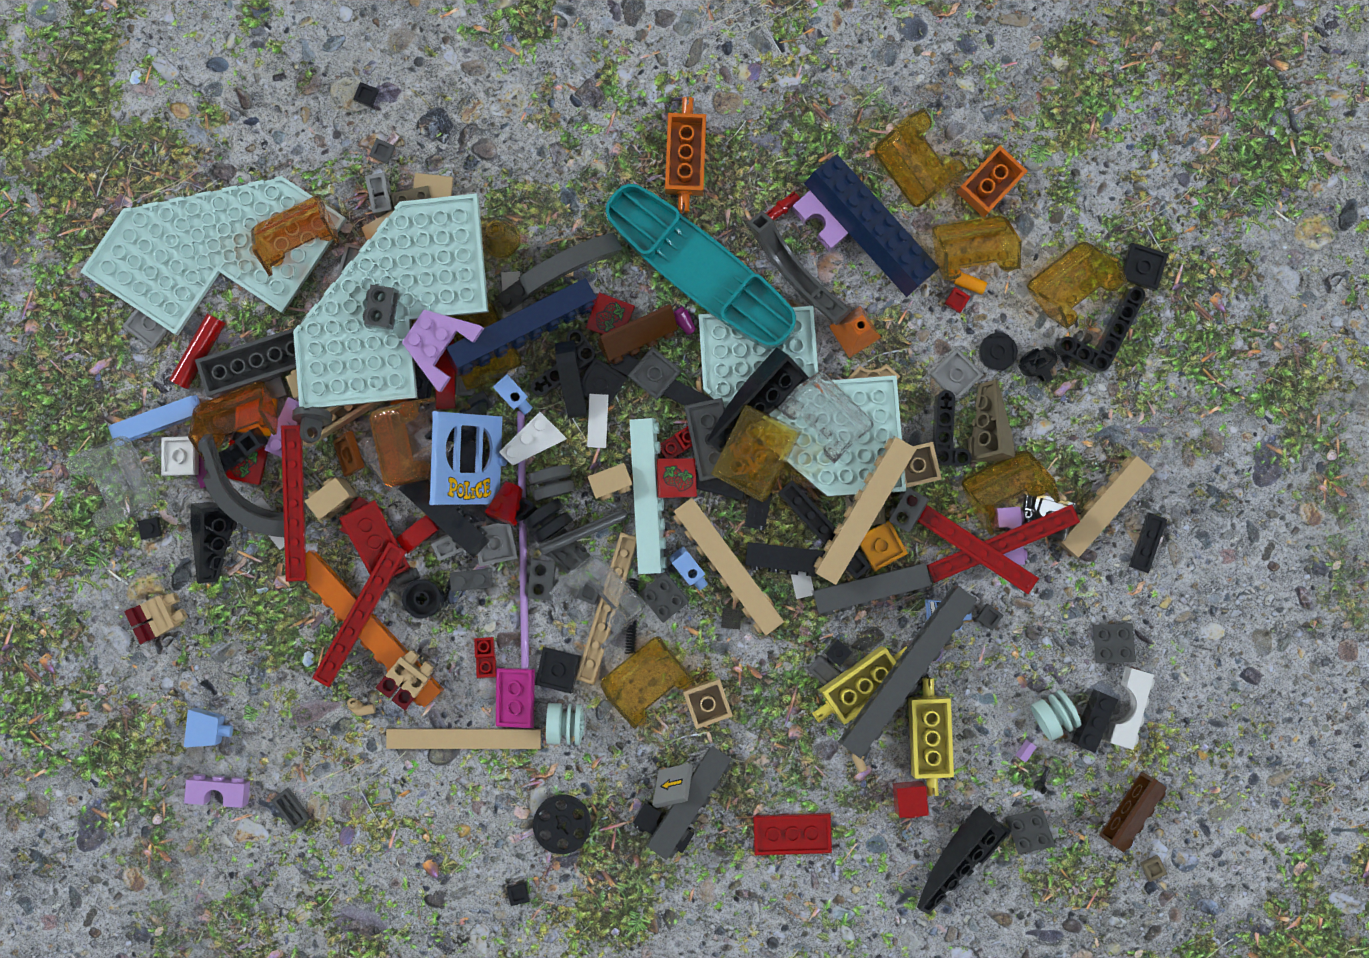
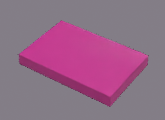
(515, 697)

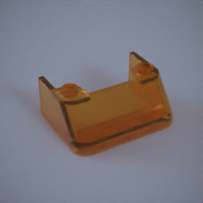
(290, 230)
(233, 412)
(394, 446)

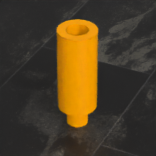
(971, 283)

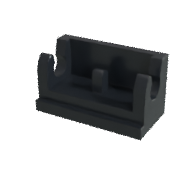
(757, 513)

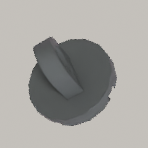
(313, 419)

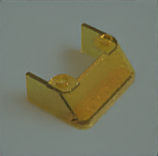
(1005, 481)

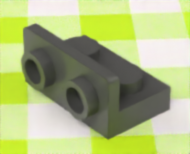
(569, 555)

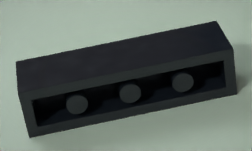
(782, 557)

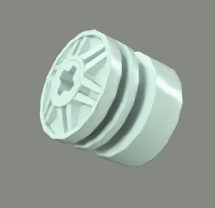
(1057, 714)
(564, 724)

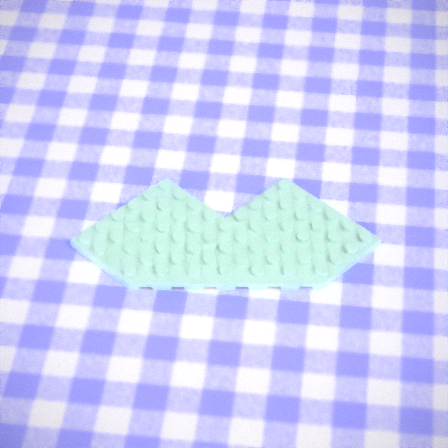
(174, 249)
(435, 262)
(731, 359)

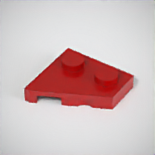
(506, 503)

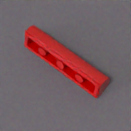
(198, 348)

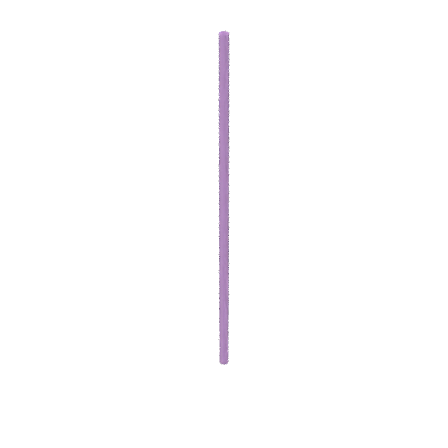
(523, 559)

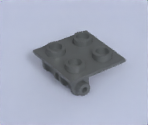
(664, 597)
(1114, 643)
(1030, 831)

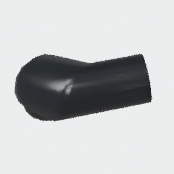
(1028, 510)

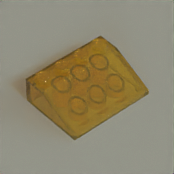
(756, 453)

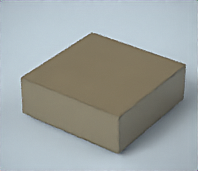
(1153, 868)

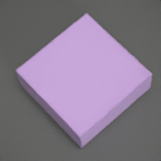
(1026, 751)

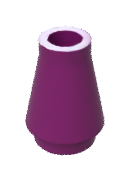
(684, 320)

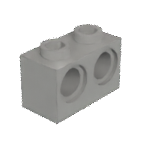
(379, 193)

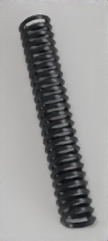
(632, 627)

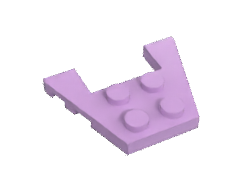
(430, 338)

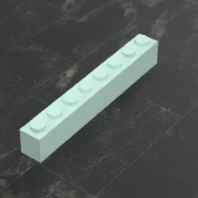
(646, 502)

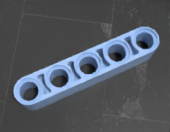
(155, 419)

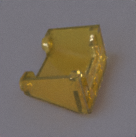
(644, 680)

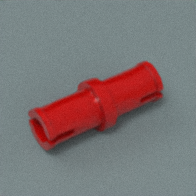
(783, 206)

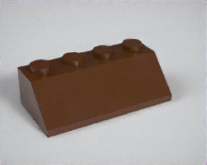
(638, 334)
(1133, 812)

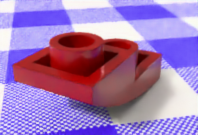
(676, 444)
(417, 533)
(485, 657)

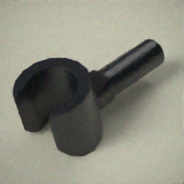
(1041, 782)

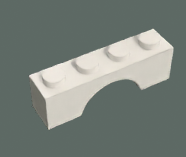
(1125, 731)

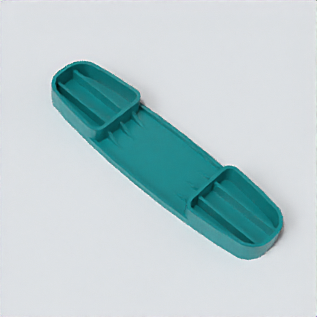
(700, 266)

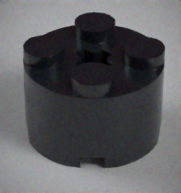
(420, 608)

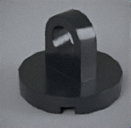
(1039, 363)

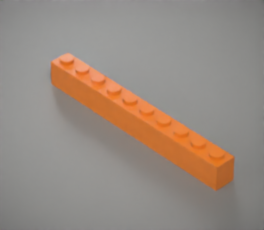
(375, 635)

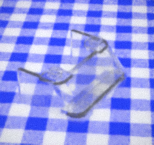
(611, 587)

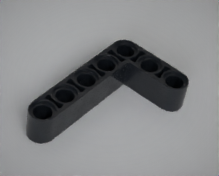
(1108, 335)

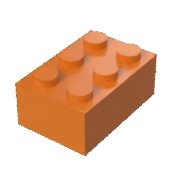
(991, 181)

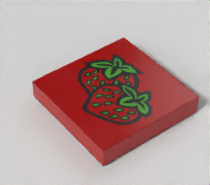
(609, 314)
(251, 469)
(676, 478)

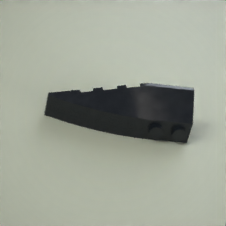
(763, 391)
(969, 846)

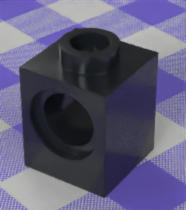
(837, 651)

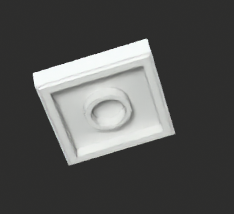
(178, 457)

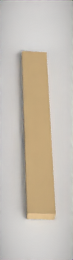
(593, 652)
(462, 738)

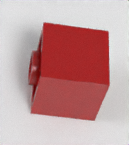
(910, 799)

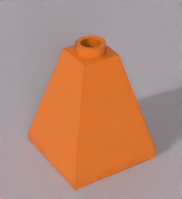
(855, 332)

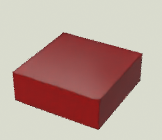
(957, 300)

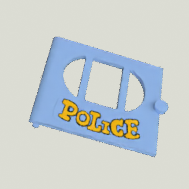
(458, 488)

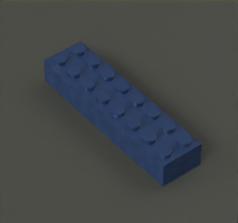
(871, 225)
(521, 327)

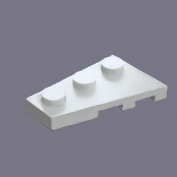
(532, 439)

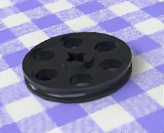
(558, 832)

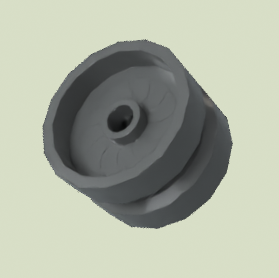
(551, 479)

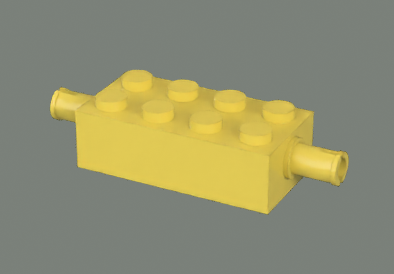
(854, 687)
(930, 737)

